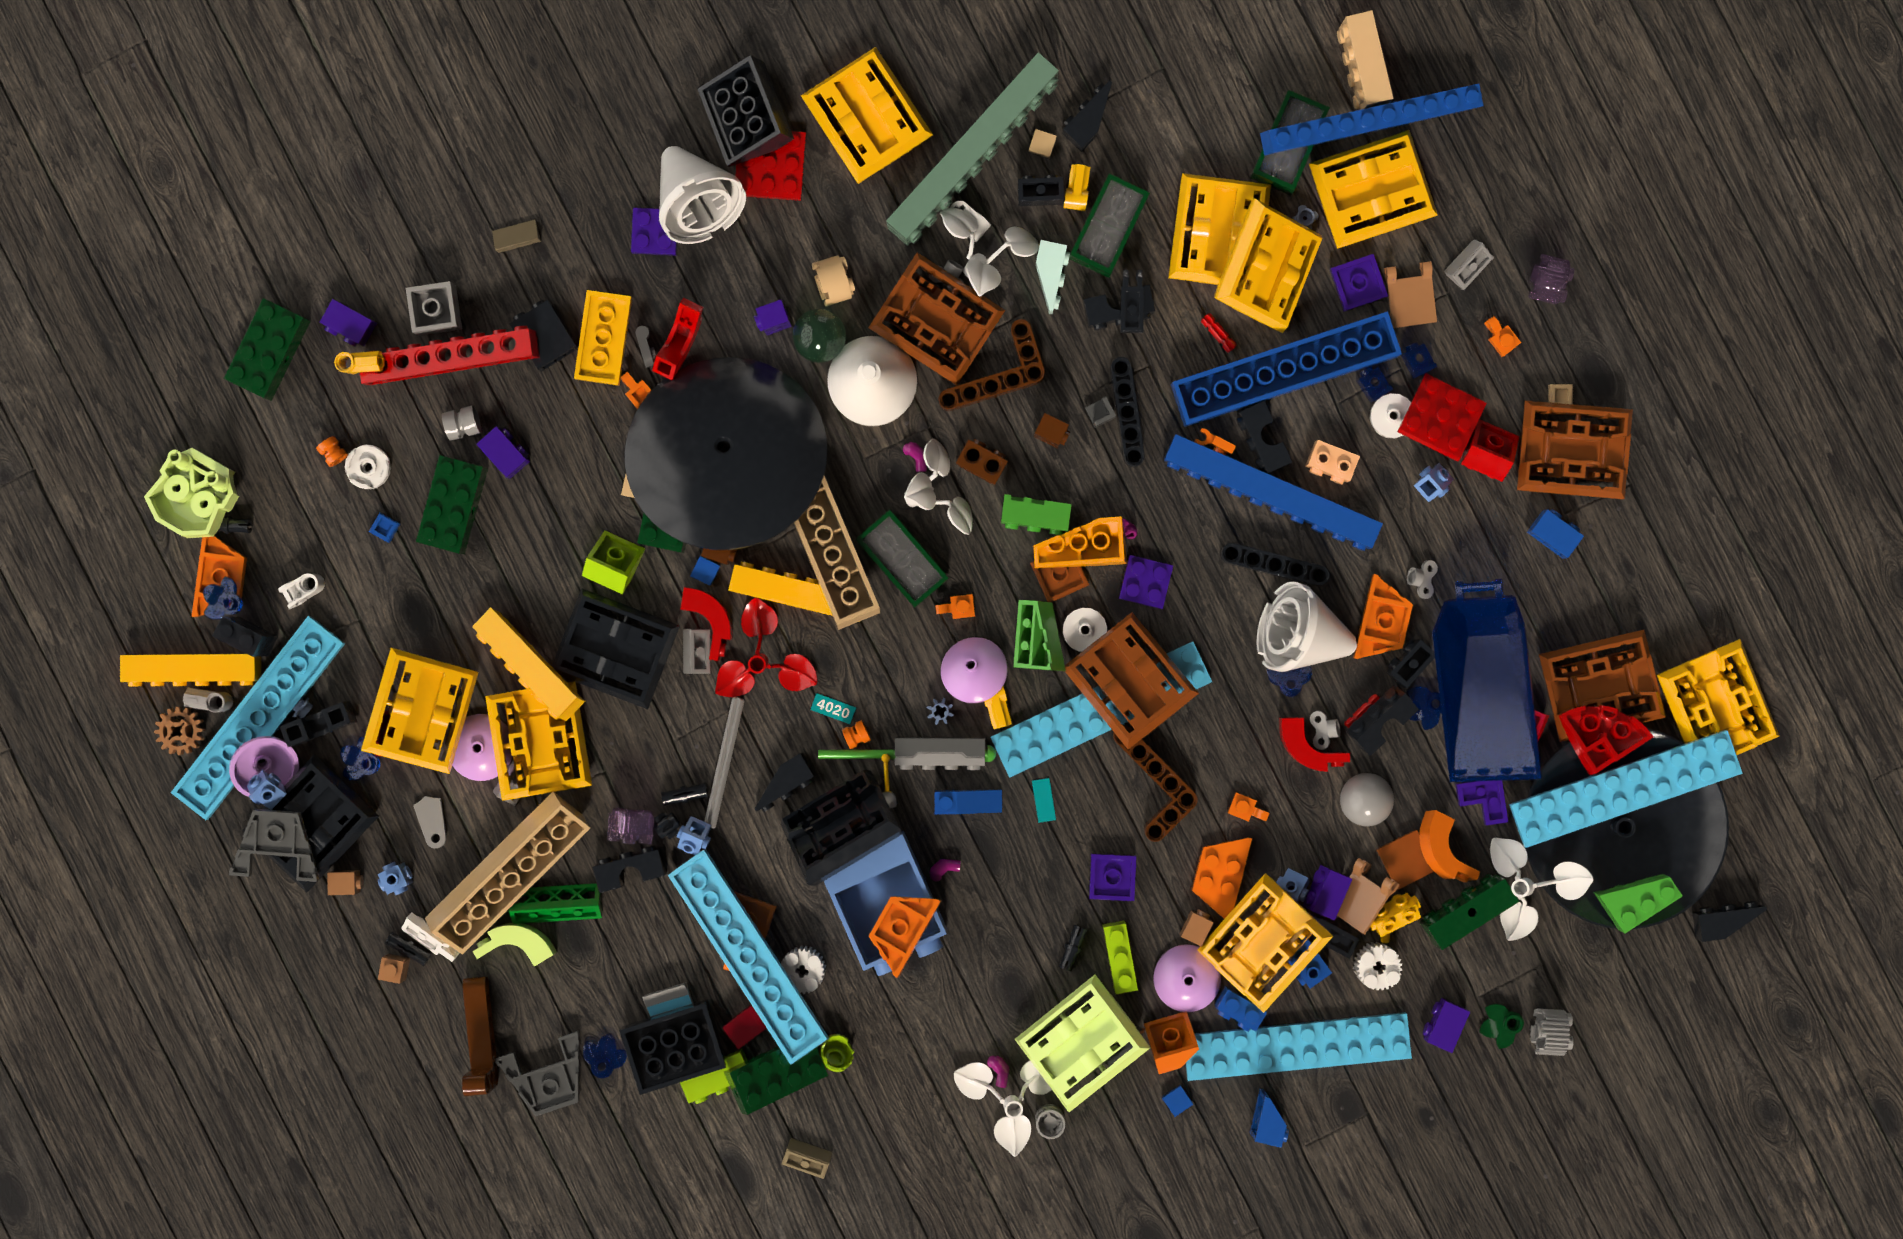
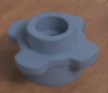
(1304, 211)
(302, 708)

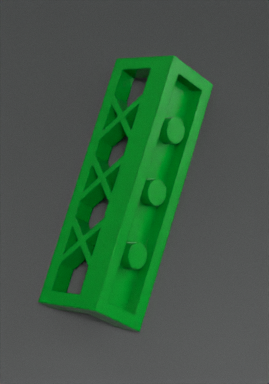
(555, 908)

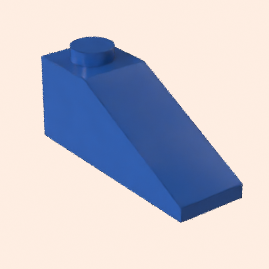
(967, 801)

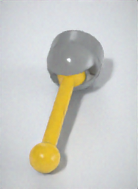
(889, 795)

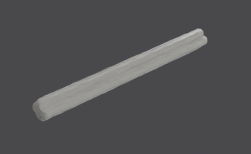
(724, 761)

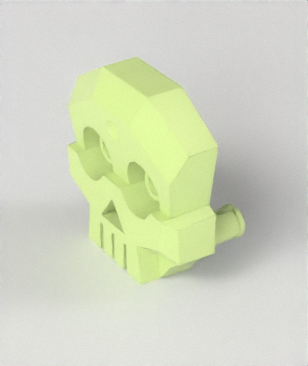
(184, 509)

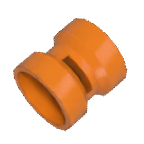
(332, 451)
(856, 734)

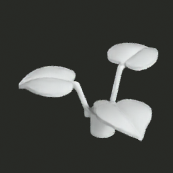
(980, 273)
(921, 492)
(1510, 855)
(1009, 1131)

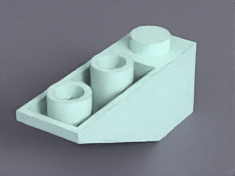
(1049, 267)

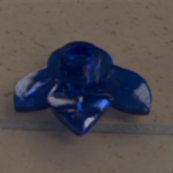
(219, 599)
(1297, 676)
(1423, 700)
(357, 760)
(606, 1053)

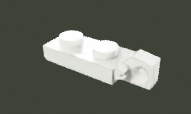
(419, 930)

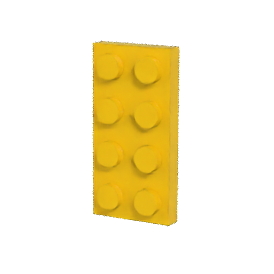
(603, 337)

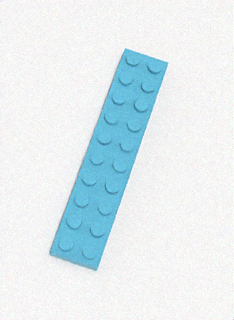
(259, 714)
(1078, 721)
(1625, 788)
(748, 957)
(1300, 1046)

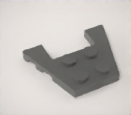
(278, 835)
(550, 1085)

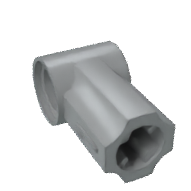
(207, 700)

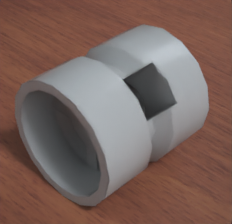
(461, 423)
(1050, 1121)

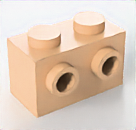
(1332, 462)

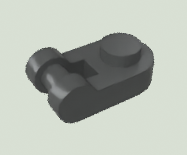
(648, 353)

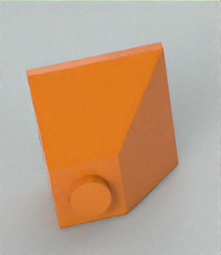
(1171, 1041)

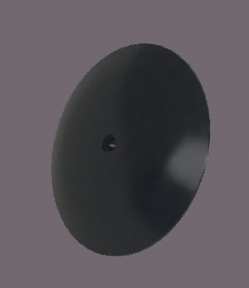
(733, 495)
(1672, 837)

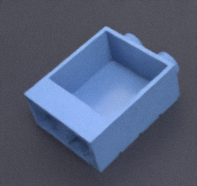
(866, 887)

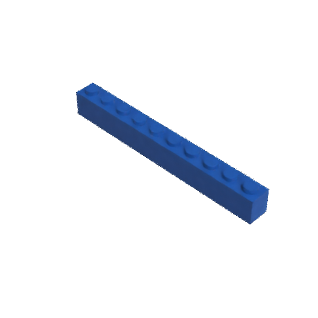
(1371, 119)
(1273, 492)

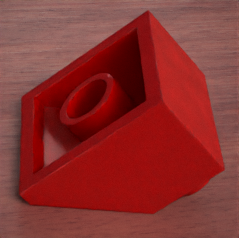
(1490, 451)

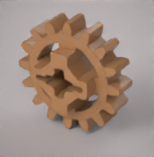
(169, 730)

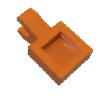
(1503, 338)
(637, 391)
(1219, 444)
(960, 607)
(1244, 807)

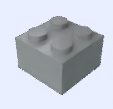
(433, 308)

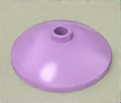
(983, 679)
(278, 760)
(482, 764)
(1171, 972)

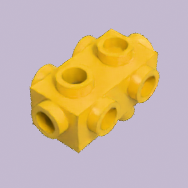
(1396, 914)

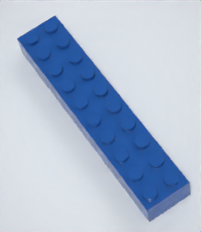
(1286, 369)

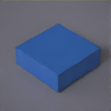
(384, 527)
(705, 571)
(1177, 1100)

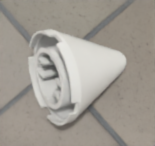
(696, 197)
(872, 381)
(1301, 630)

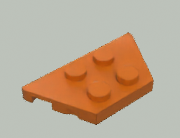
(215, 563)
(1383, 620)
(1221, 874)
(901, 928)

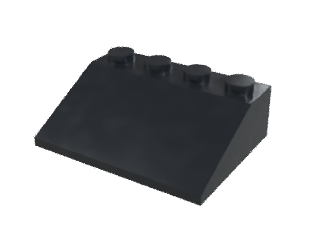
(745, 112)
(673, 1046)

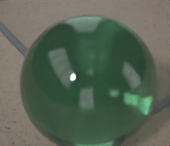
(819, 335)

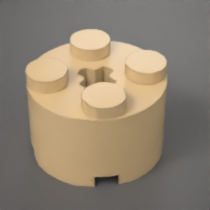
(832, 280)

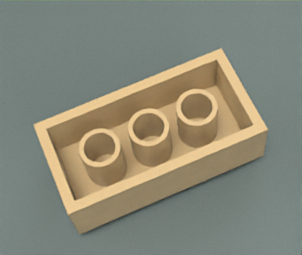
(1365, 61)

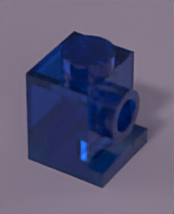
(1418, 368)
(1373, 392)

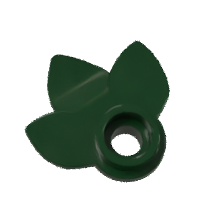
(1497, 1025)

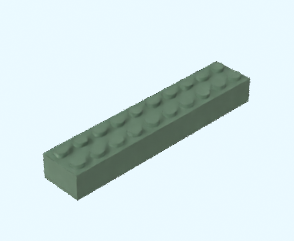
(973, 149)

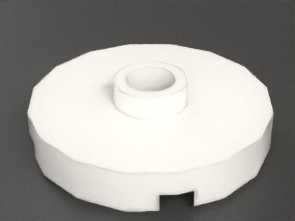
(1381, 412)
(356, 466)
(1079, 618)

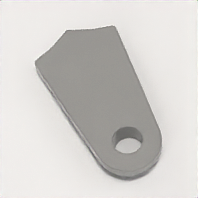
(431, 819)

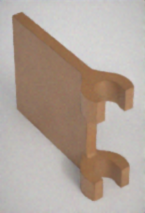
(1411, 298)
(1364, 898)

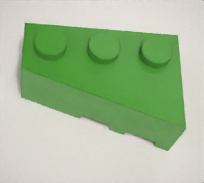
(1035, 514)
(1037, 637)
(1637, 901)

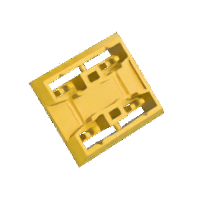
(867, 115)
(1372, 189)
(1213, 225)
(1273, 267)
(1715, 699)
(420, 711)
(537, 745)
(1264, 943)

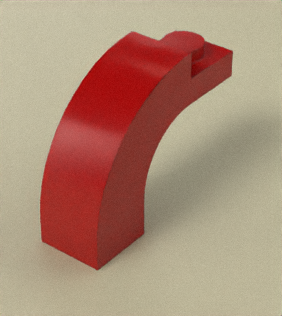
(680, 339)
(716, 614)
(1295, 743)

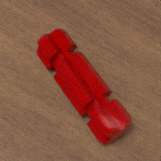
(1218, 332)
(1361, 710)

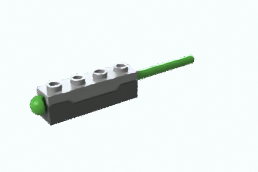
(926, 752)

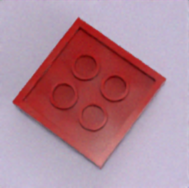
(775, 173)
(1441, 417)

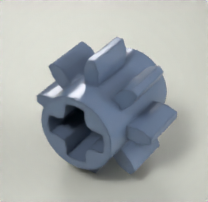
(938, 717)

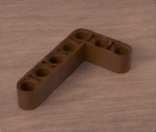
(1000, 378)
(1160, 777)
(481, 1039)

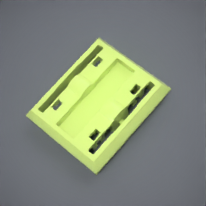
(1082, 1042)

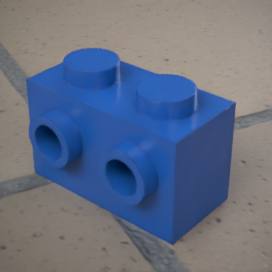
(1555, 533)
(1314, 971)
(1239, 1008)

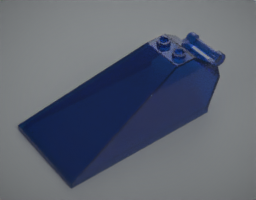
(1485, 687)

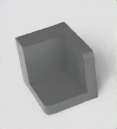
(1100, 412)

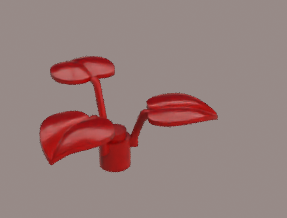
(735, 679)

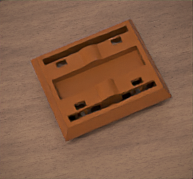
(936, 319)
(1575, 450)
(1603, 679)
(1130, 680)

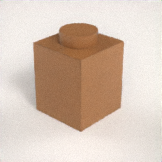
(344, 882)
(1196, 927)
(393, 968)

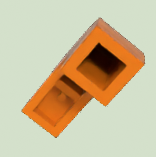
(1436, 850)

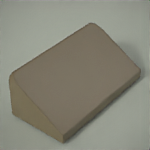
(516, 236)
(807, 1158)

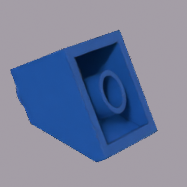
(1267, 1123)

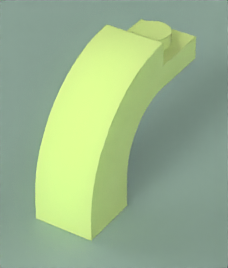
(528, 938)

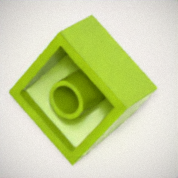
(612, 562)

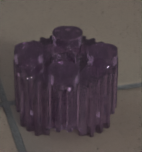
(1551, 279)
(630, 826)

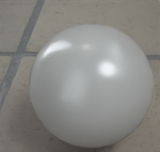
(1366, 799)

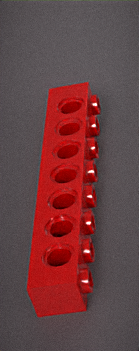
(525, 349)

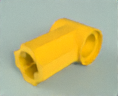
(1076, 193)
(360, 362)
(998, 710)

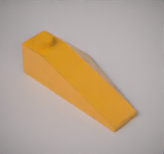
(1092, 544)

